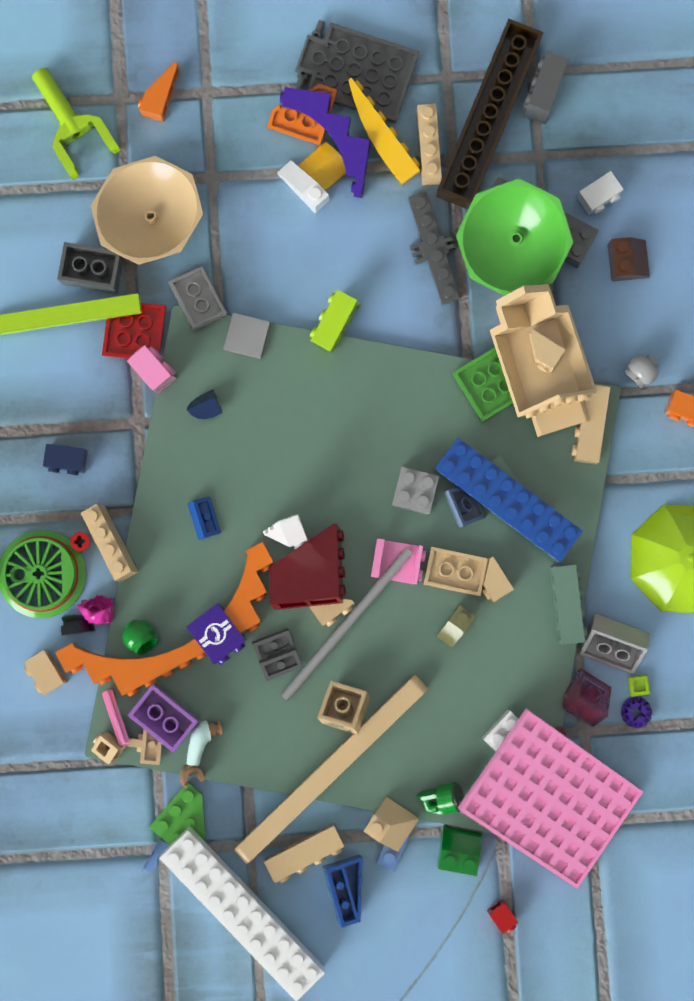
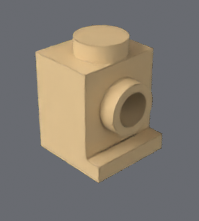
(107, 747)

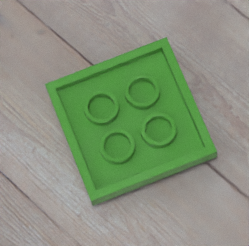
(484, 385)

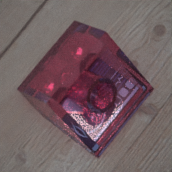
(587, 698)

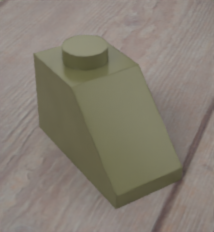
(455, 626)

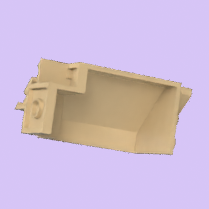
(548, 398)

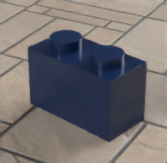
(65, 458)

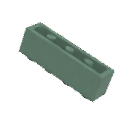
(568, 604)

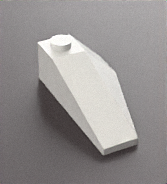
(288, 532)

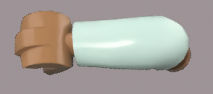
(199, 738)

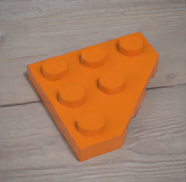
(299, 124)

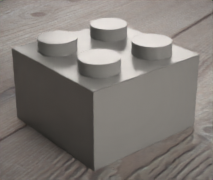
(415, 490)

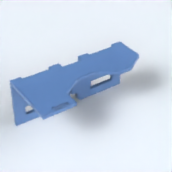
(152, 861)

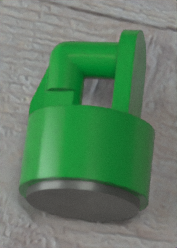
(447, 796)

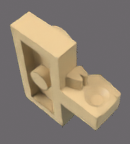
(149, 748)

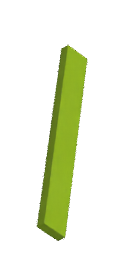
(70, 314)

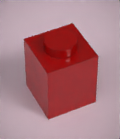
(502, 917)

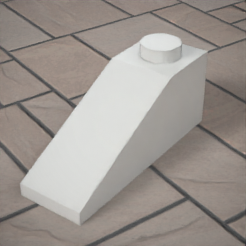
(304, 186)

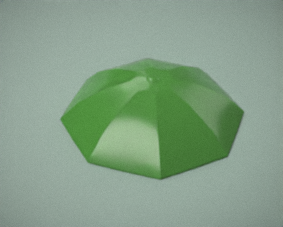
(514, 237)

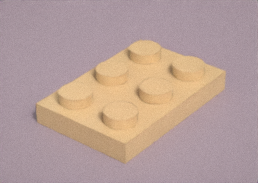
(455, 571)

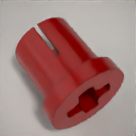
(77, 537)

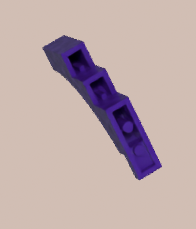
(352, 149)

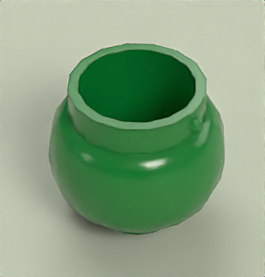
(139, 636)

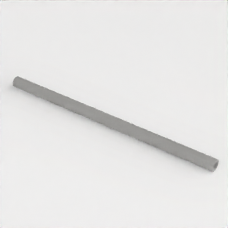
(346, 624)

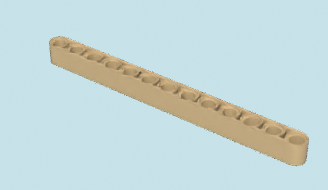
(330, 769)

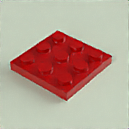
(130, 333)

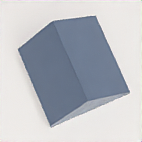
(463, 507)

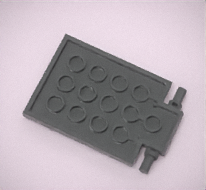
(377, 64)

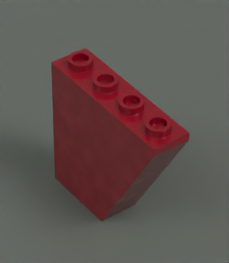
(310, 573)

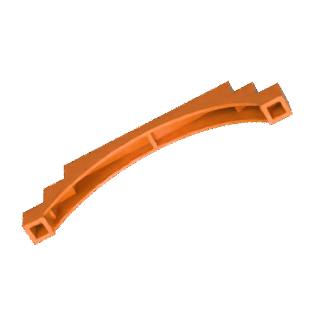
(136, 672)

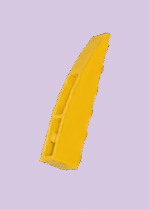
(384, 138)

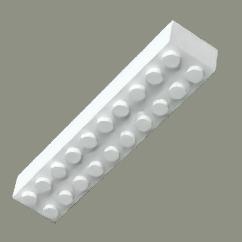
(242, 913)

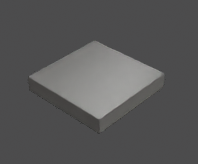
(246, 335)

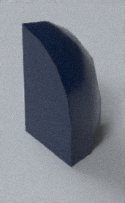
(205, 406)

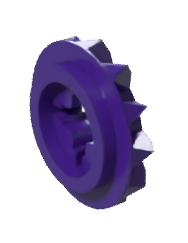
(628, 716)

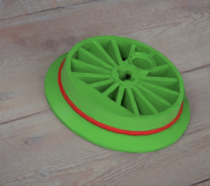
(72, 574)

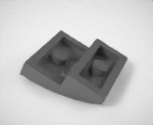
(277, 654)

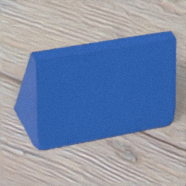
(204, 518)

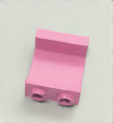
(387, 552)

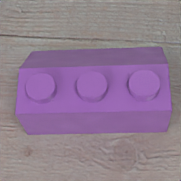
(163, 717)

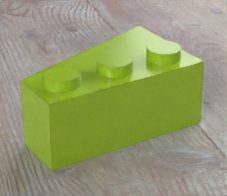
(334, 320)

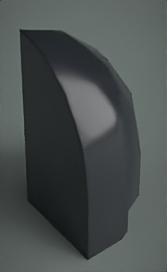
(75, 624)

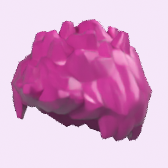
(97, 610)

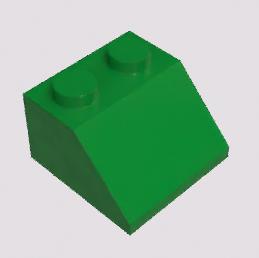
(459, 851)

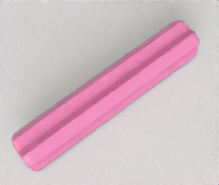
(115, 717)

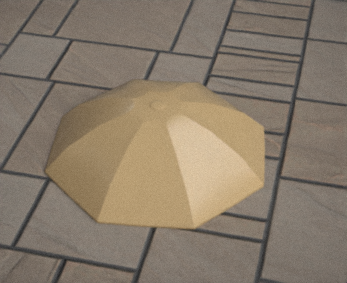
(147, 210)

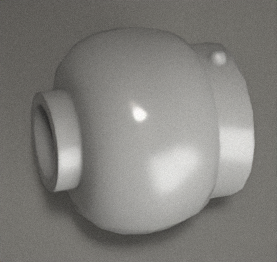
(642, 370)

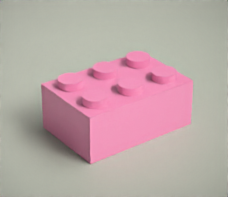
(151, 369)

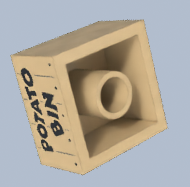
(344, 707)

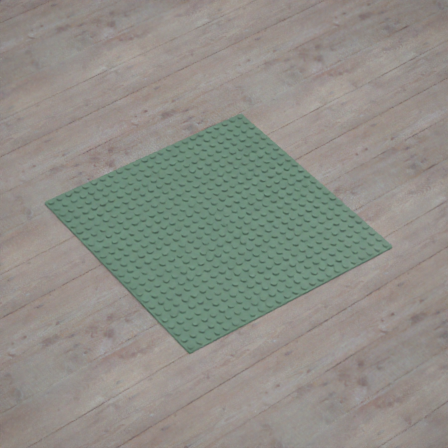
(328, 444)

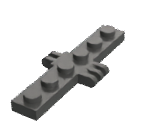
(433, 248)

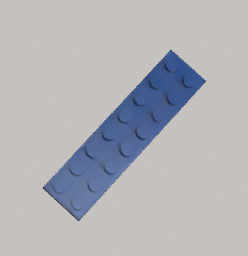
(508, 500)

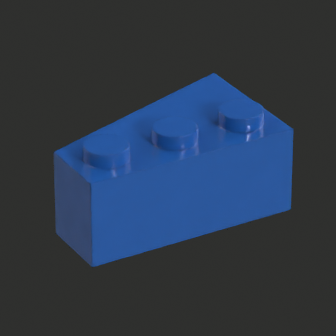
(344, 885)

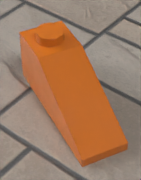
(158, 96)

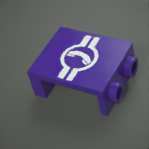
(216, 634)

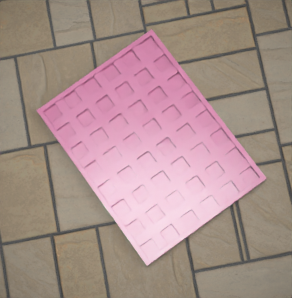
(550, 799)

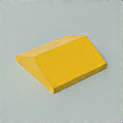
(324, 166)

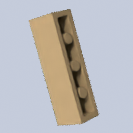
(428, 144)
(591, 433)
(109, 542)
(304, 853)

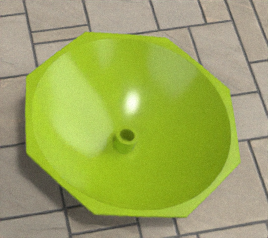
(665, 558)

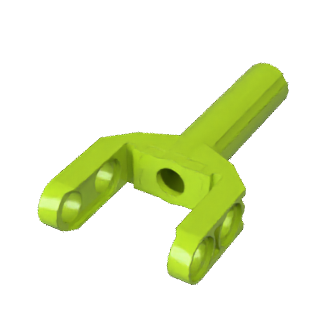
(71, 124)

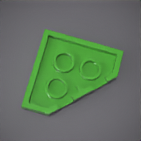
(181, 812)

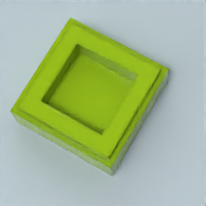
(638, 685)

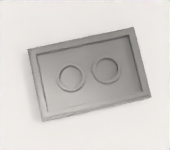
(197, 298)

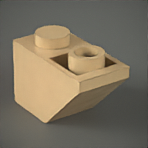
(327, 613)

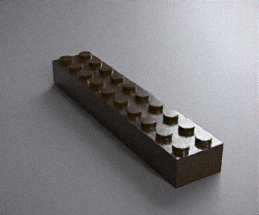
(489, 114)

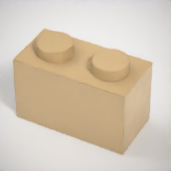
(44, 672)

